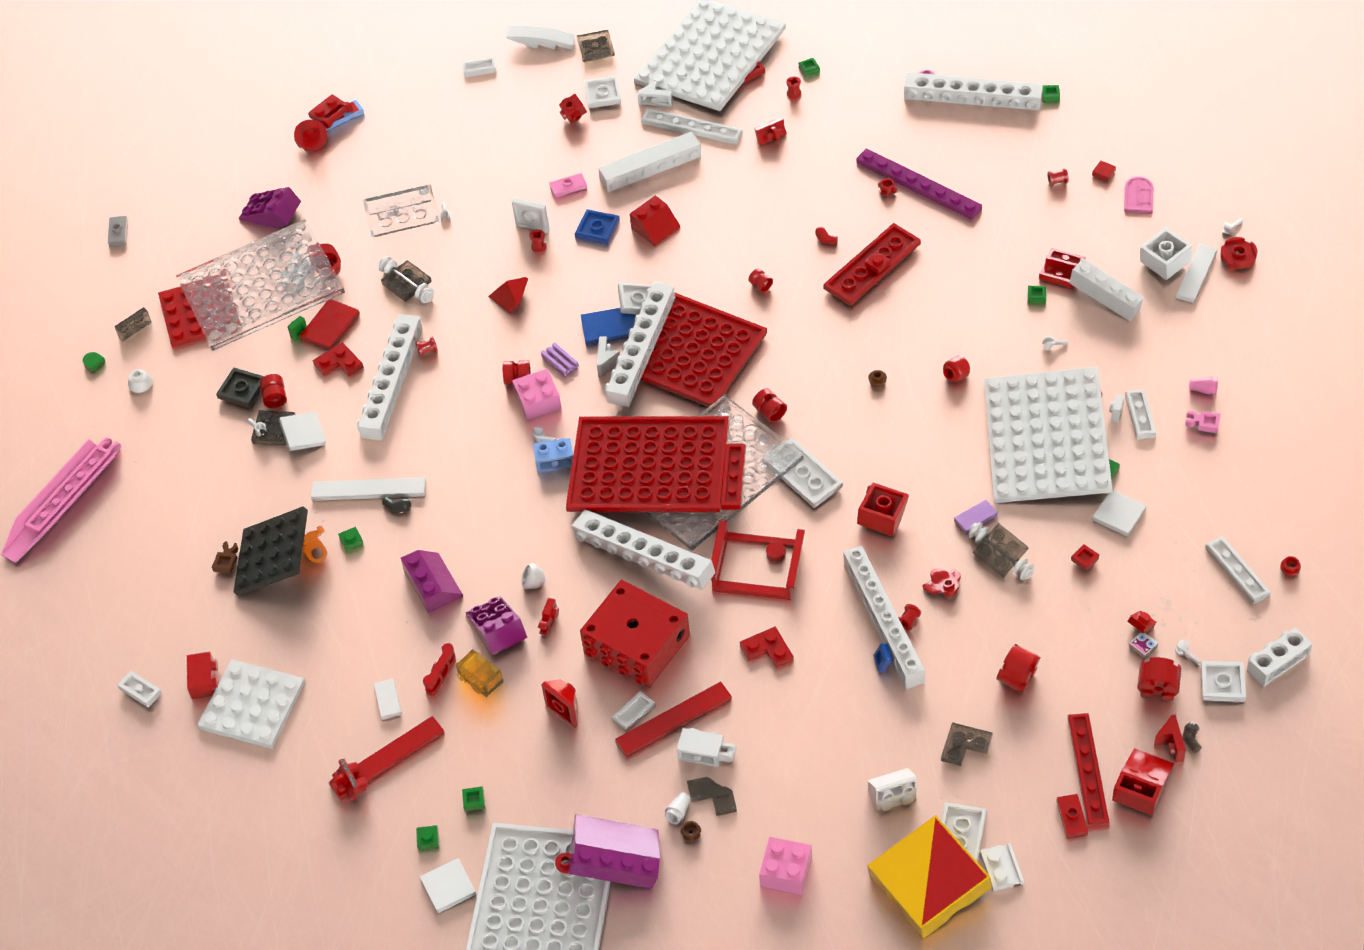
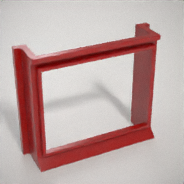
(753, 589)

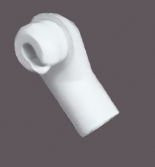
(539, 436)

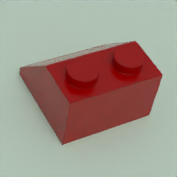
(654, 220)
(882, 509)

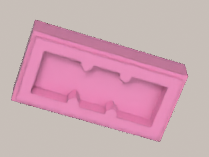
(568, 185)

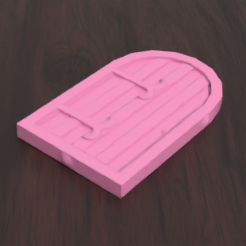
(1138, 195)

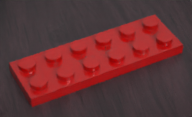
(855, 279)

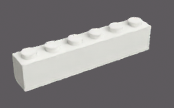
(649, 161)

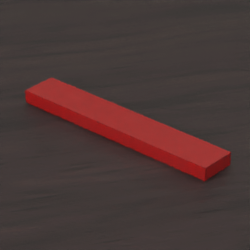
(673, 719)
(397, 751)
(1088, 770)

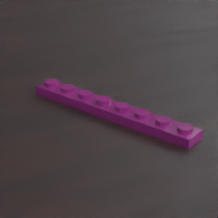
(919, 183)

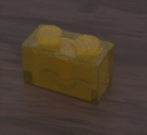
(479, 673)

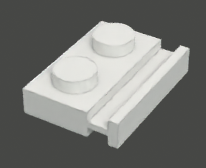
(1001, 866)

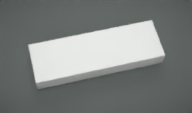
(1140, 414)

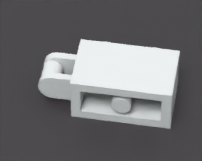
(704, 748)

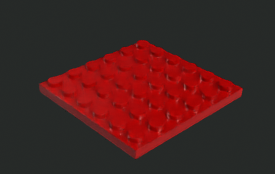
(701, 351)

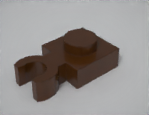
(225, 560)

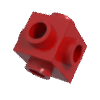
(572, 108)

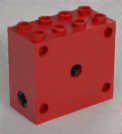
(635, 633)

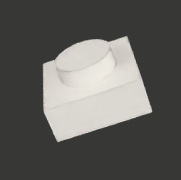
(1116, 408)

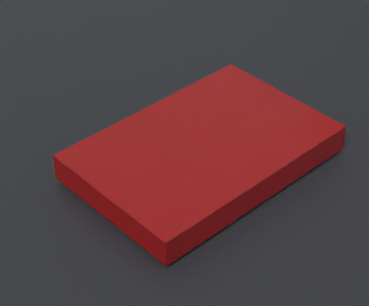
(329, 324)

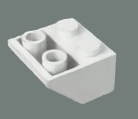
(893, 790)

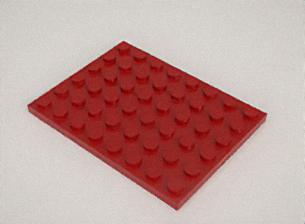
(648, 464)

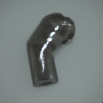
(1189, 734)

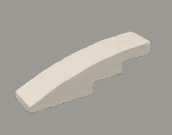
(544, 36)

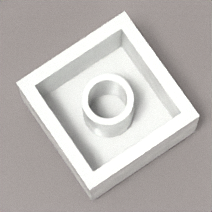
(1166, 253)

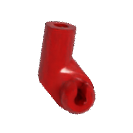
(824, 237)

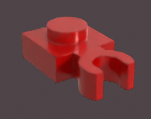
(549, 613)

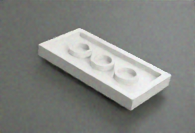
(811, 478)

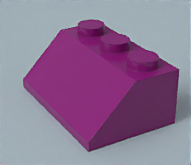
(430, 579)

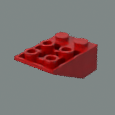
(1142, 781)

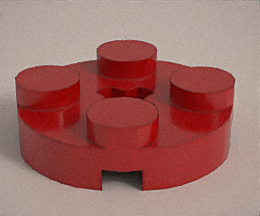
(1239, 261)

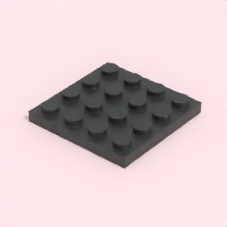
(270, 551)

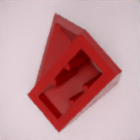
(510, 293)

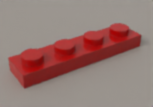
(733, 476)

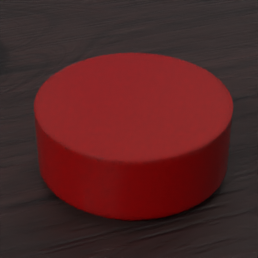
(775, 551)

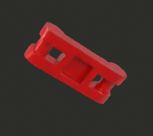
(440, 670)

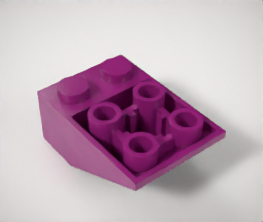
(271, 207)
(496, 624)

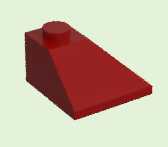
(561, 700)

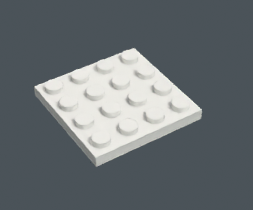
(251, 703)

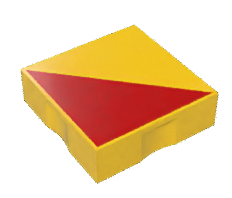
(929, 876)

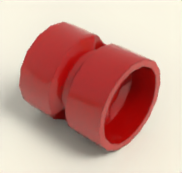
(515, 370)
(273, 391)
(769, 405)

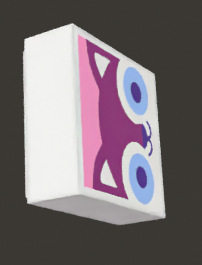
(1143, 645)

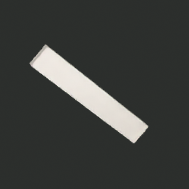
(687, 124)
(368, 489)

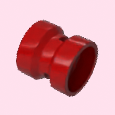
(760, 280)

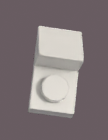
(653, 97)
(606, 358)

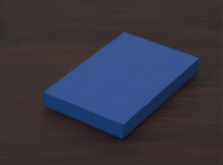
(607, 324)

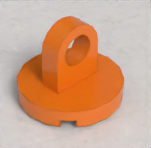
(312, 541)

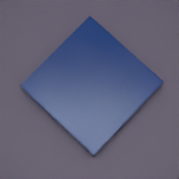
(597, 226)

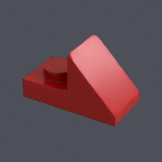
(1171, 736)

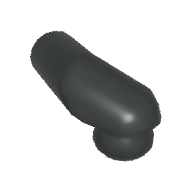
(396, 506)

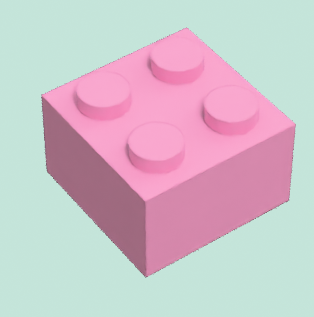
(537, 394)
(785, 865)

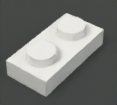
(139, 689)

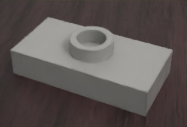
(117, 231)

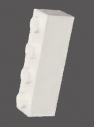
(1106, 289)

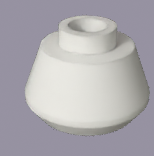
(139, 381)
(532, 577)

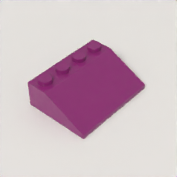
(614, 851)

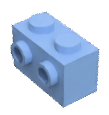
(553, 455)

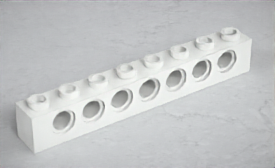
(973, 91)
(640, 344)
(390, 377)
(643, 549)
(884, 617)

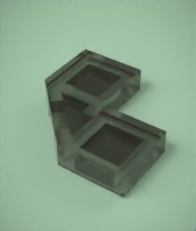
(706, 788)

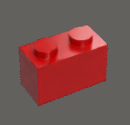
(201, 675)

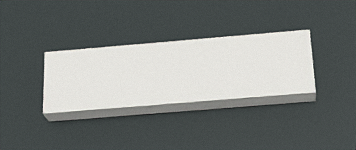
(1196, 273)
(1237, 570)

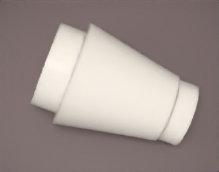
(677, 809)

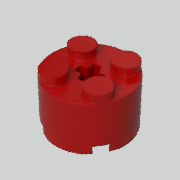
(1018, 668)
(1159, 678)

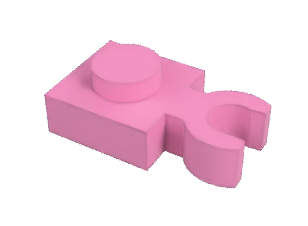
(1206, 421)

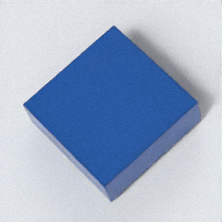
(882, 657)

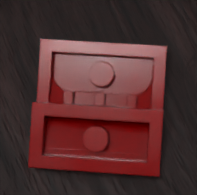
(1059, 267)

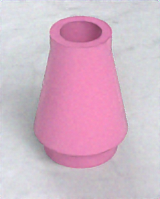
(1204, 385)

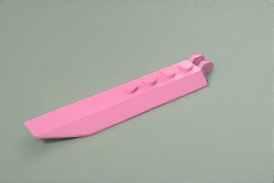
(58, 496)

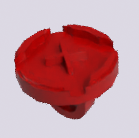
(310, 135)

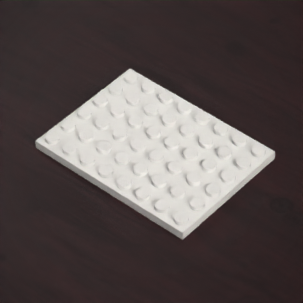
(710, 53)
(1047, 435)
(531, 903)

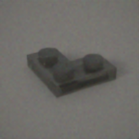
(963, 738)

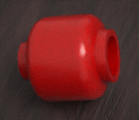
(956, 368)

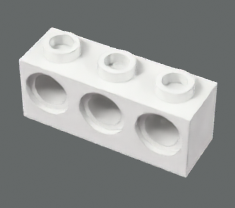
(1277, 665)

